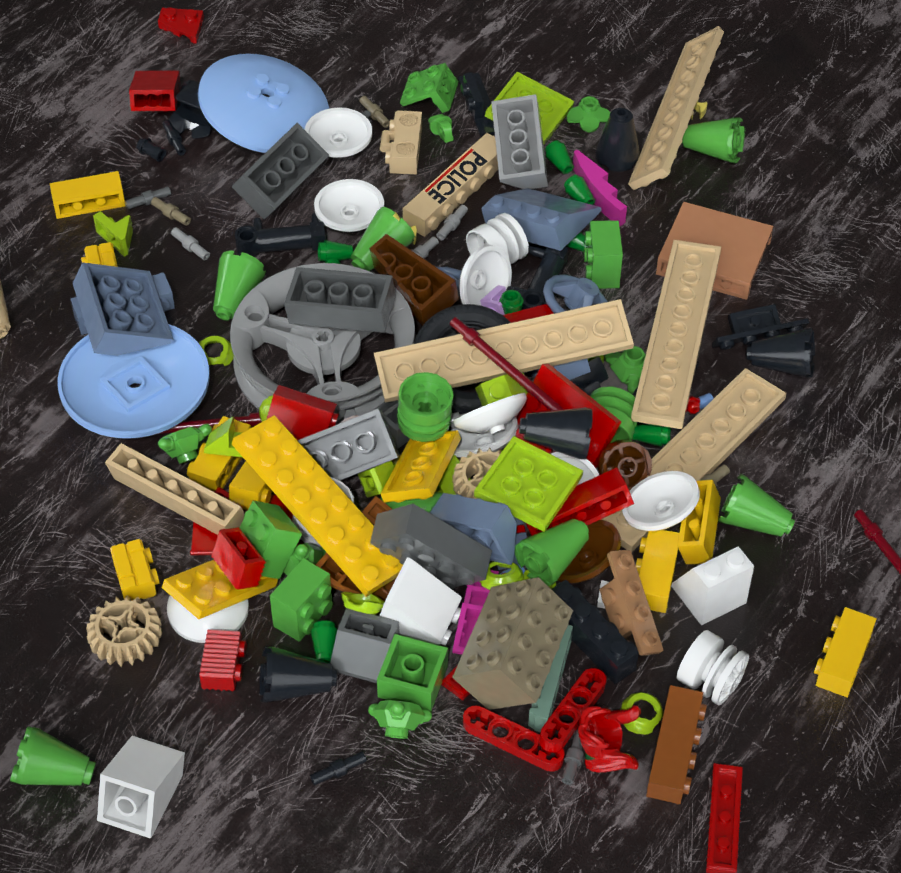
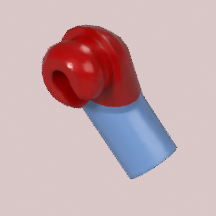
(698, 403)

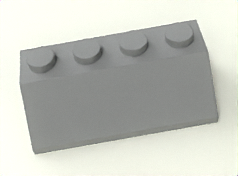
(519, 142)

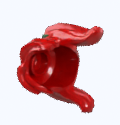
(602, 738)

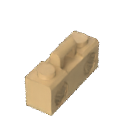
(404, 150)

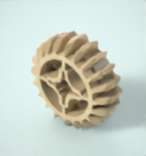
(470, 465)
(128, 639)

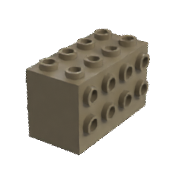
(513, 644)

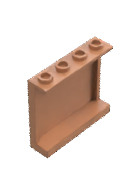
(740, 242)

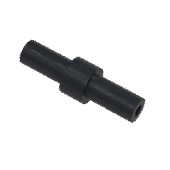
(174, 137)
(338, 768)

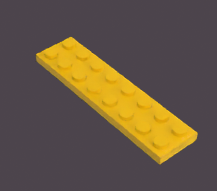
(317, 503)

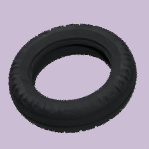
(439, 326)

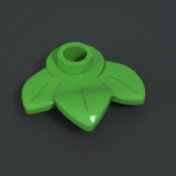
(588, 114)

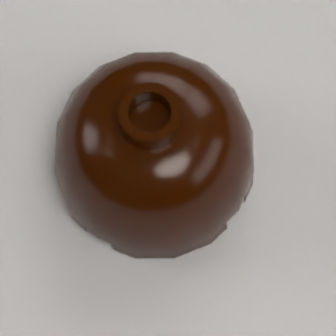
(630, 459)

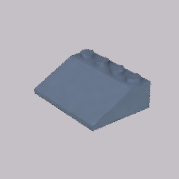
(543, 216)
(120, 309)

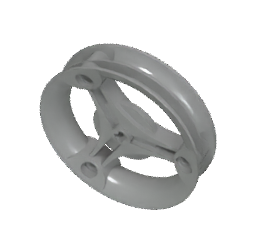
(308, 347)

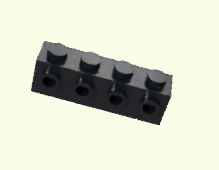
(597, 636)

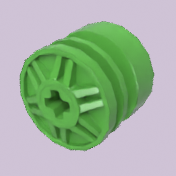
(620, 404)
(424, 406)

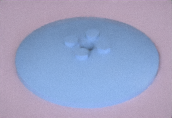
(235, 102)
(98, 391)

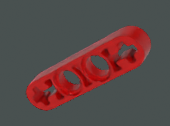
(572, 709)
(510, 742)

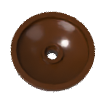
(593, 556)

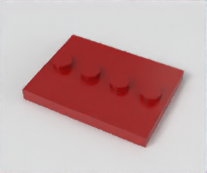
(569, 397)

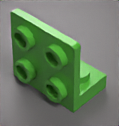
(433, 82)

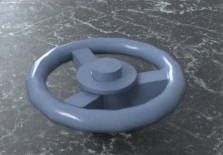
(576, 292)

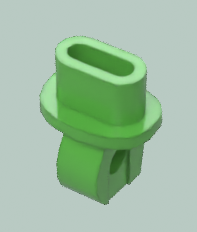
(441, 126)

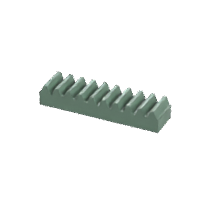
(544, 706)

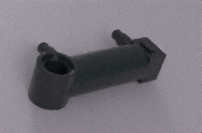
(259, 240)
(552, 264)

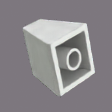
(716, 585)
(422, 605)
(139, 785)

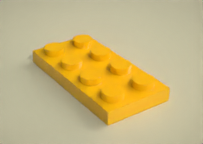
(420, 468)
(207, 590)

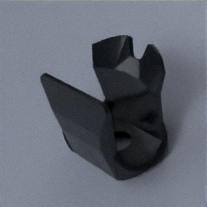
(189, 113)

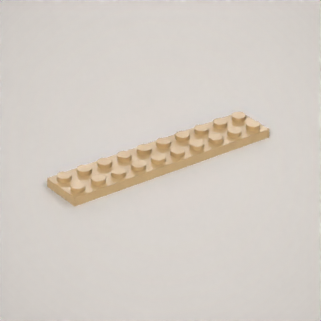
(676, 109)
(676, 335)
(525, 344)
(710, 437)

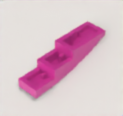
(602, 191)
(470, 611)

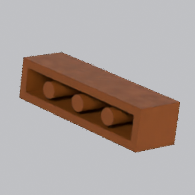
(674, 745)

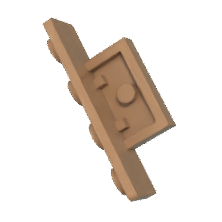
(628, 604)

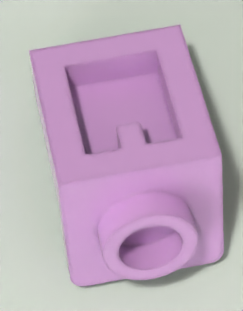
(491, 300)

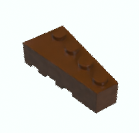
(419, 282)

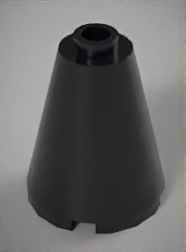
(619, 142)
(785, 352)
(560, 430)
(293, 675)

